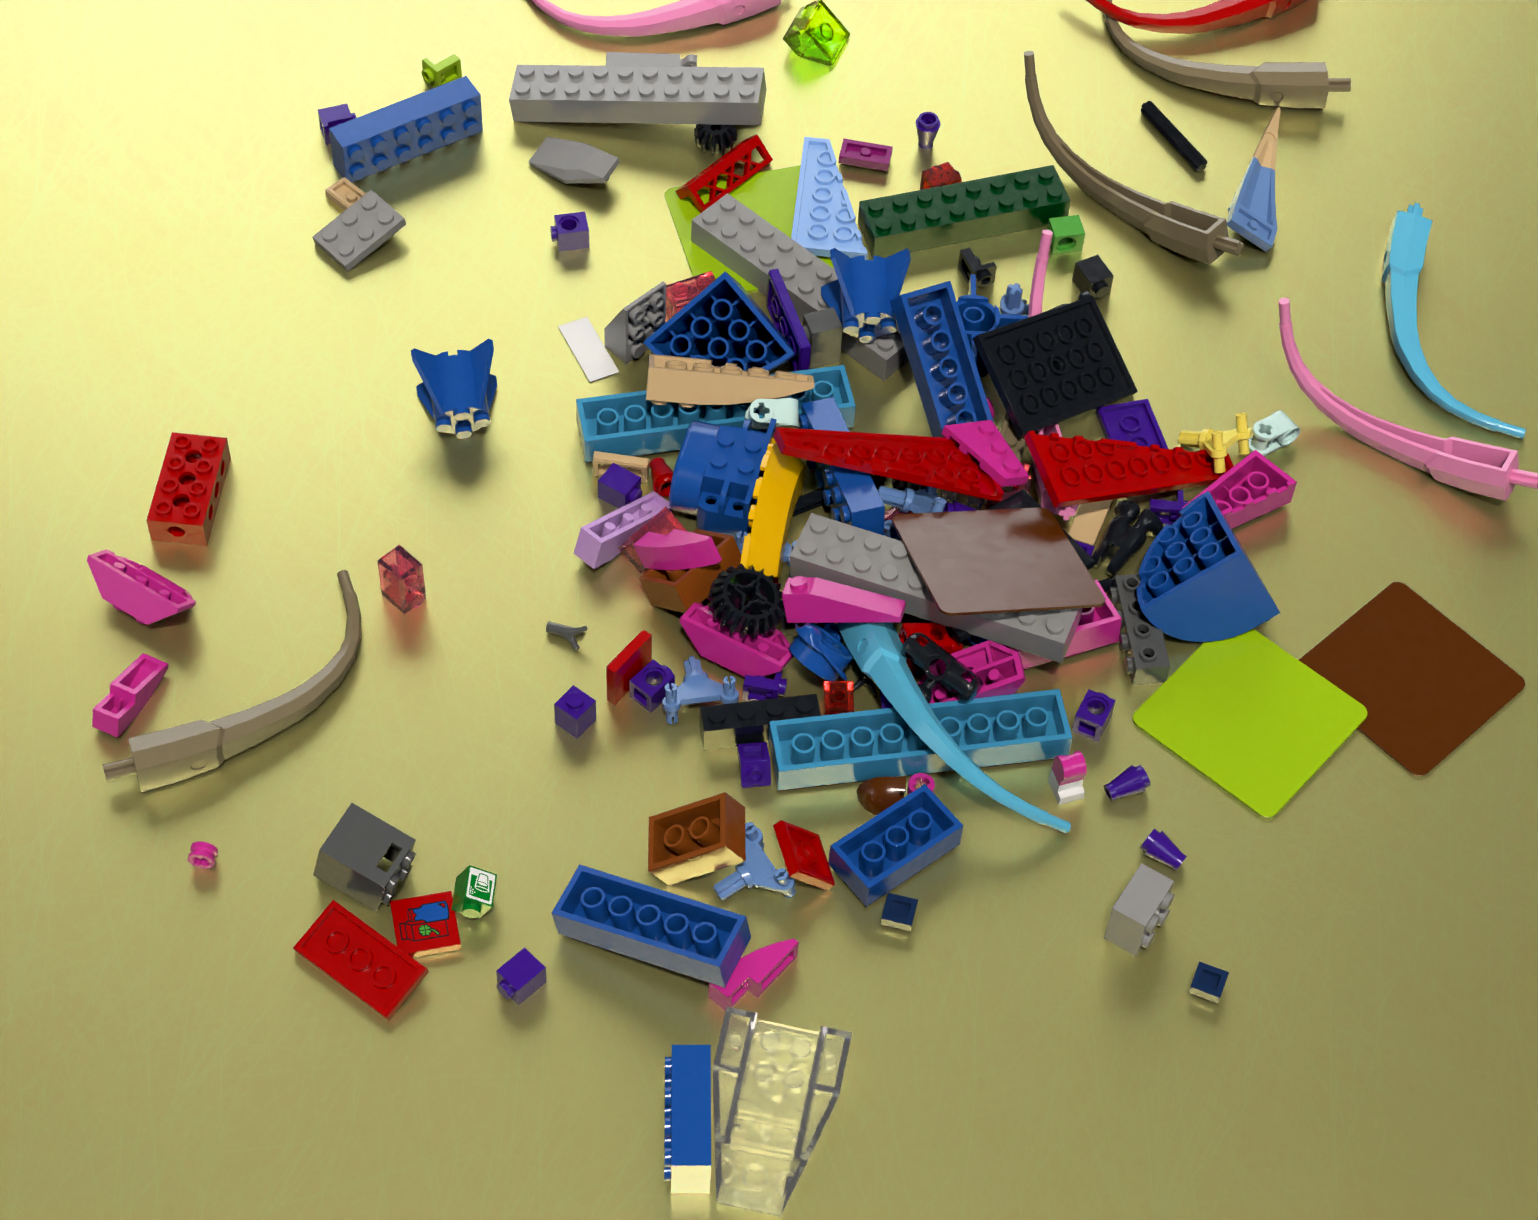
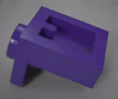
(1168, 510)
(762, 688)
(754, 764)

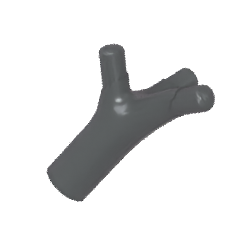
(566, 631)

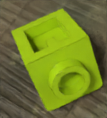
(442, 72)

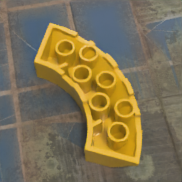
(772, 515)

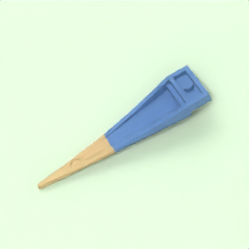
(1253, 205)

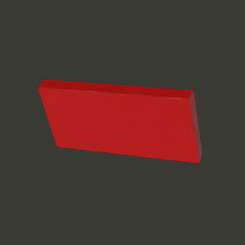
(361, 960)

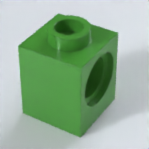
(1067, 234)

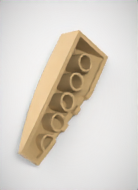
(701, 383)

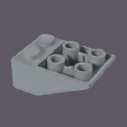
(636, 323)

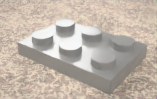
(359, 230)

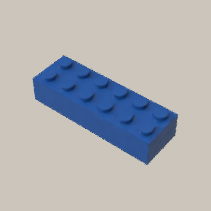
(406, 129)
(940, 357)
(846, 491)
(652, 925)

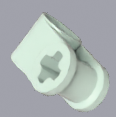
(782, 409)
(1273, 433)

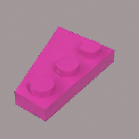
(990, 449)

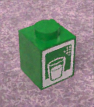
(474, 892)

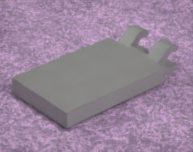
(649, 59)

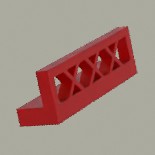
(718, 168)

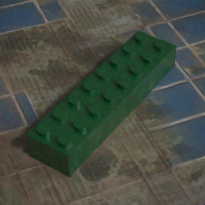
(962, 211)

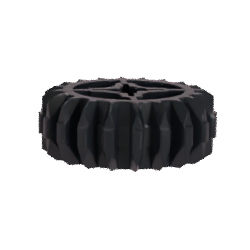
(728, 598)

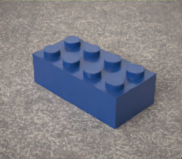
(895, 845)
(688, 1119)

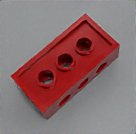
(191, 519)

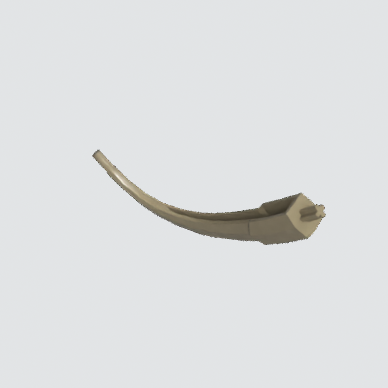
(1267, 84)
(1167, 224)
(202, 745)

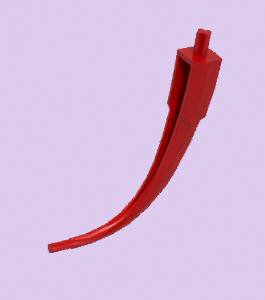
(1200, 20)

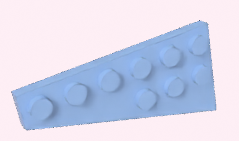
(822, 206)

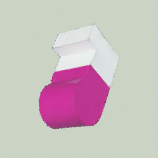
(1067, 777)

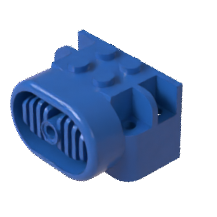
(718, 474)

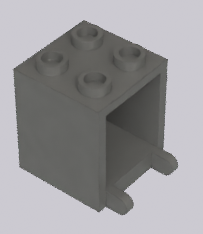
(352, 855)

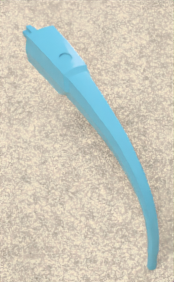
(1400, 274)
(880, 657)

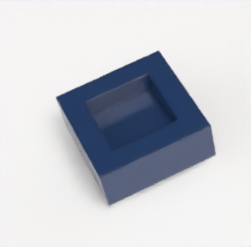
(899, 912)
(1208, 982)

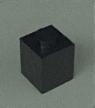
(1093, 276)

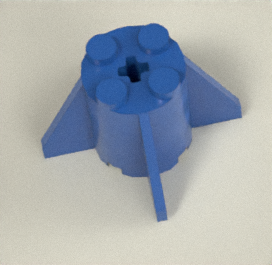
(865, 291)
(981, 317)
(457, 388)

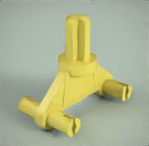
(1218, 441)

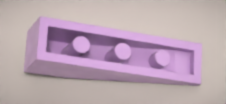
(601, 539)

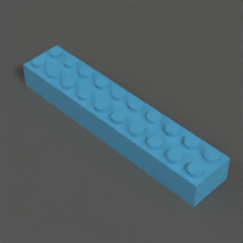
(636, 426)
(883, 744)

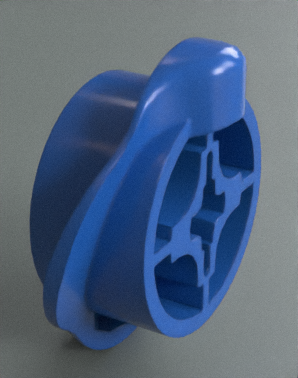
(820, 652)

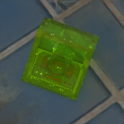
(816, 34)

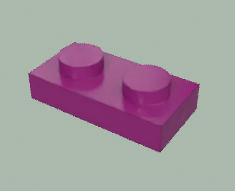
(865, 154)

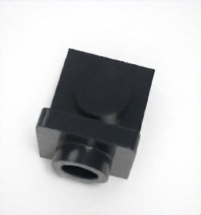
(970, 264)

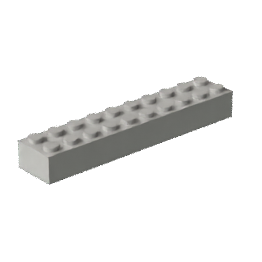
(638, 94)
(755, 246)
(884, 567)

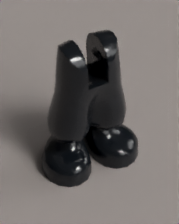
(1123, 542)

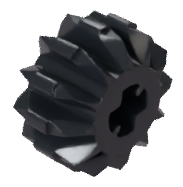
(715, 137)

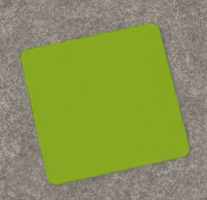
(766, 193)
(1250, 719)

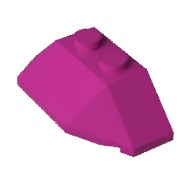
(137, 588)
(744, 656)
(994, 663)

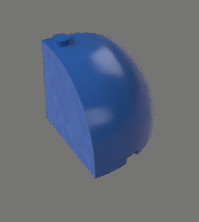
(724, 328)
(1201, 579)

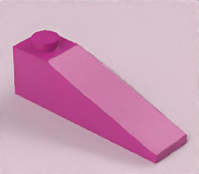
(830, 602)

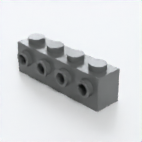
(1142, 642)

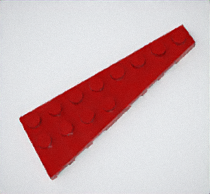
(907, 458)
(1110, 469)

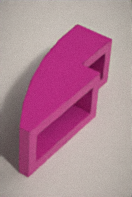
(676, 550)
(128, 695)
(755, 973)

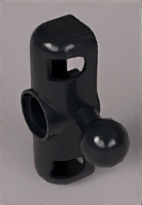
(926, 658)

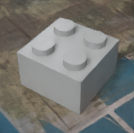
(1140, 910)

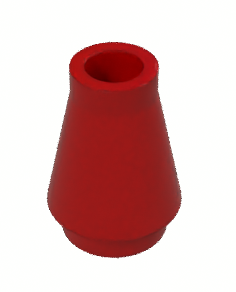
(661, 476)

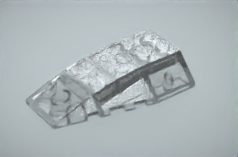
(770, 1106)

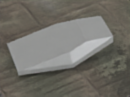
(573, 161)

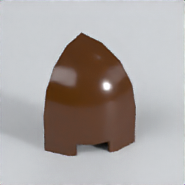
(881, 793)

